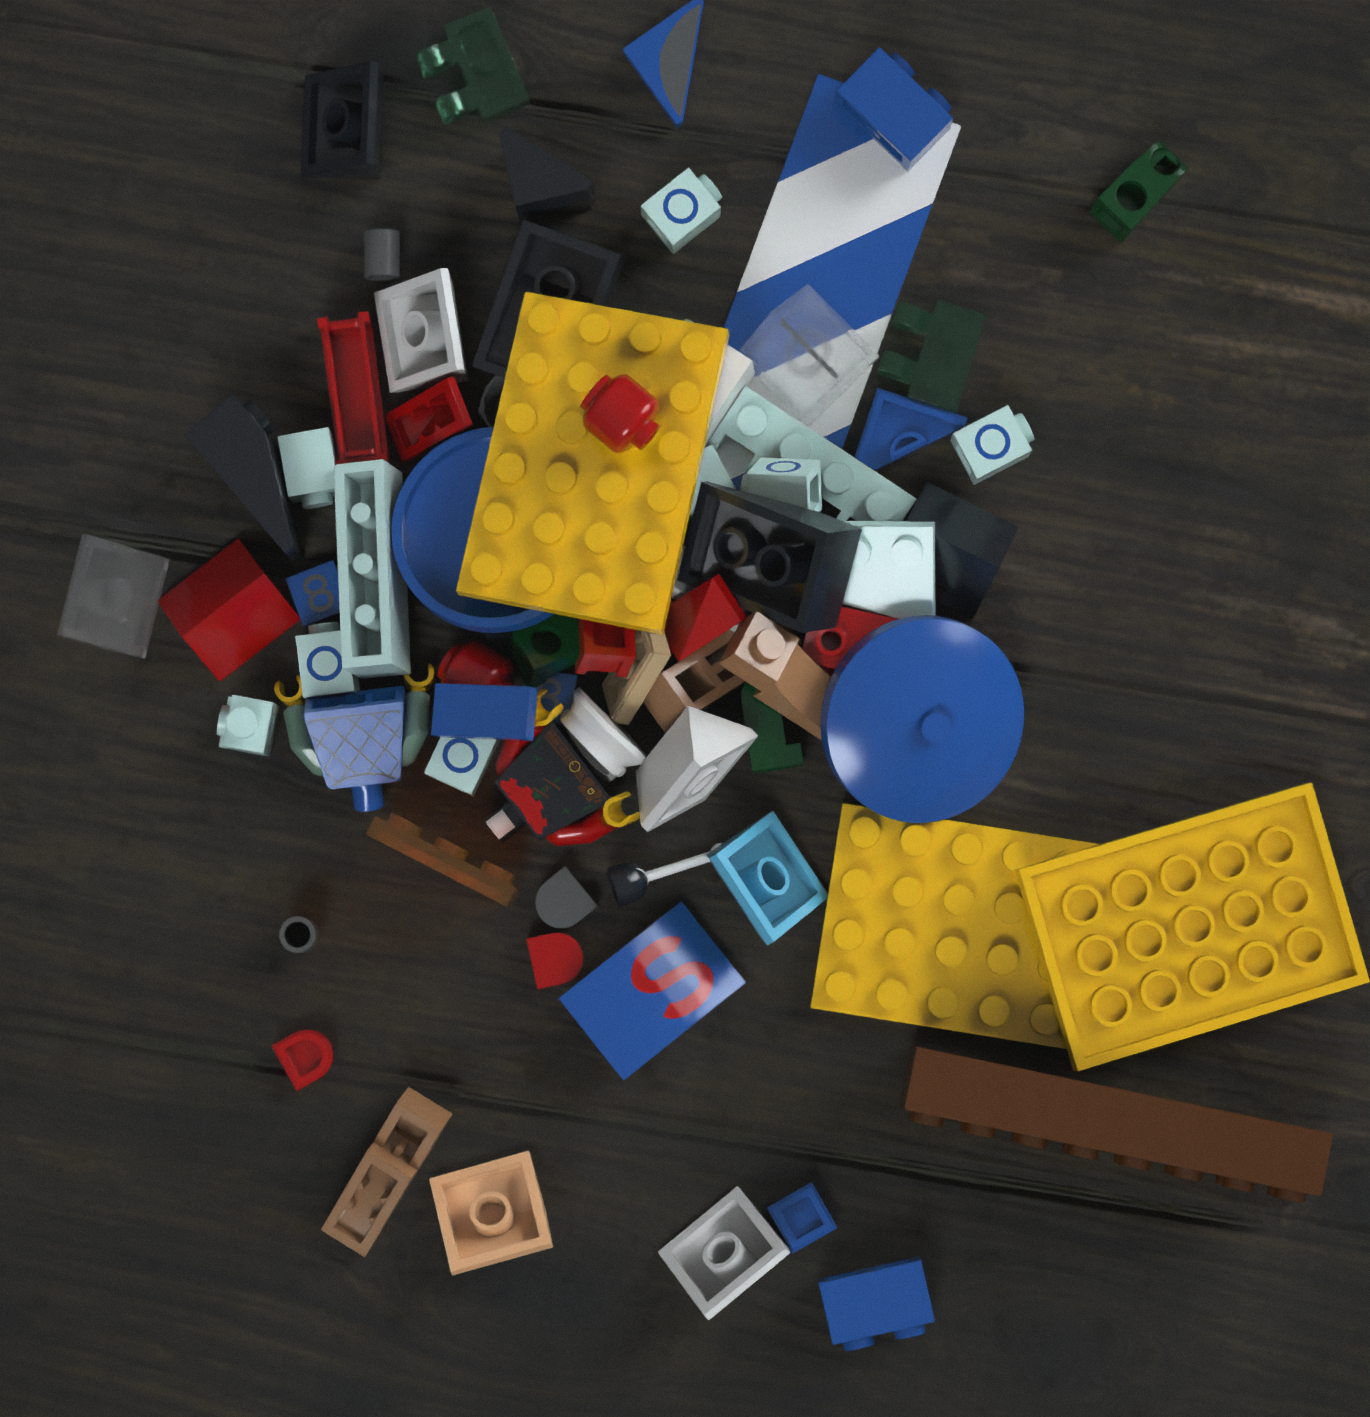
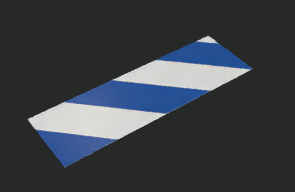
(844, 226)

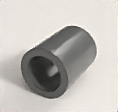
(382, 255)
(285, 929)

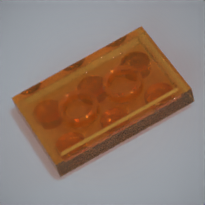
(445, 858)

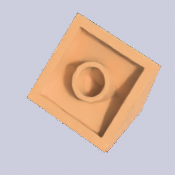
(491, 1213)

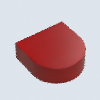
(554, 959)
(305, 1056)

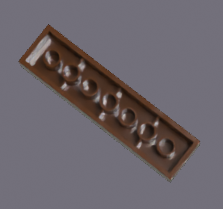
(1116, 1121)

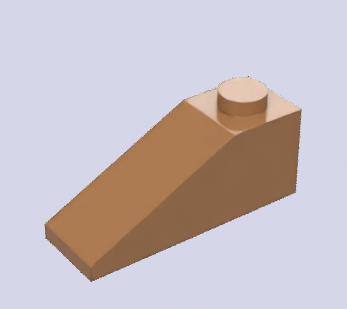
(694, 682)

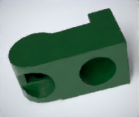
(1138, 191)
(545, 648)
(769, 748)

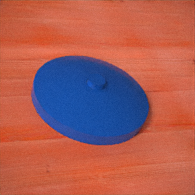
(433, 530)
(922, 718)

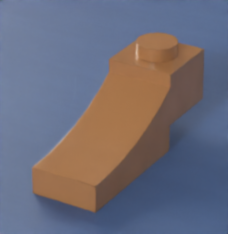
(779, 669)
(386, 1171)

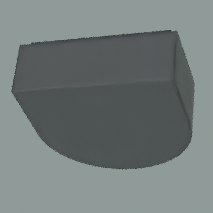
(563, 900)

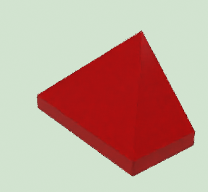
(428, 419)
(701, 617)

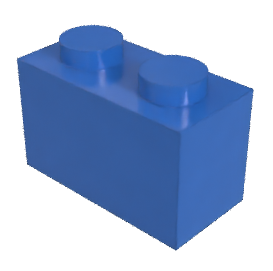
(895, 107)
(876, 1303)

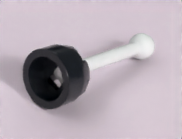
(631, 882)

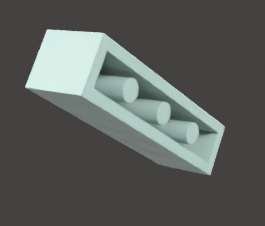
(369, 580)

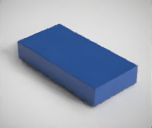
(484, 712)

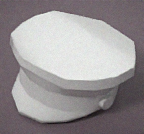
(598, 740)

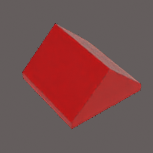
(228, 610)

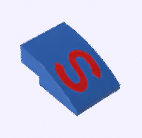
(652, 990)

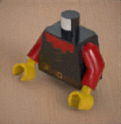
(552, 789)

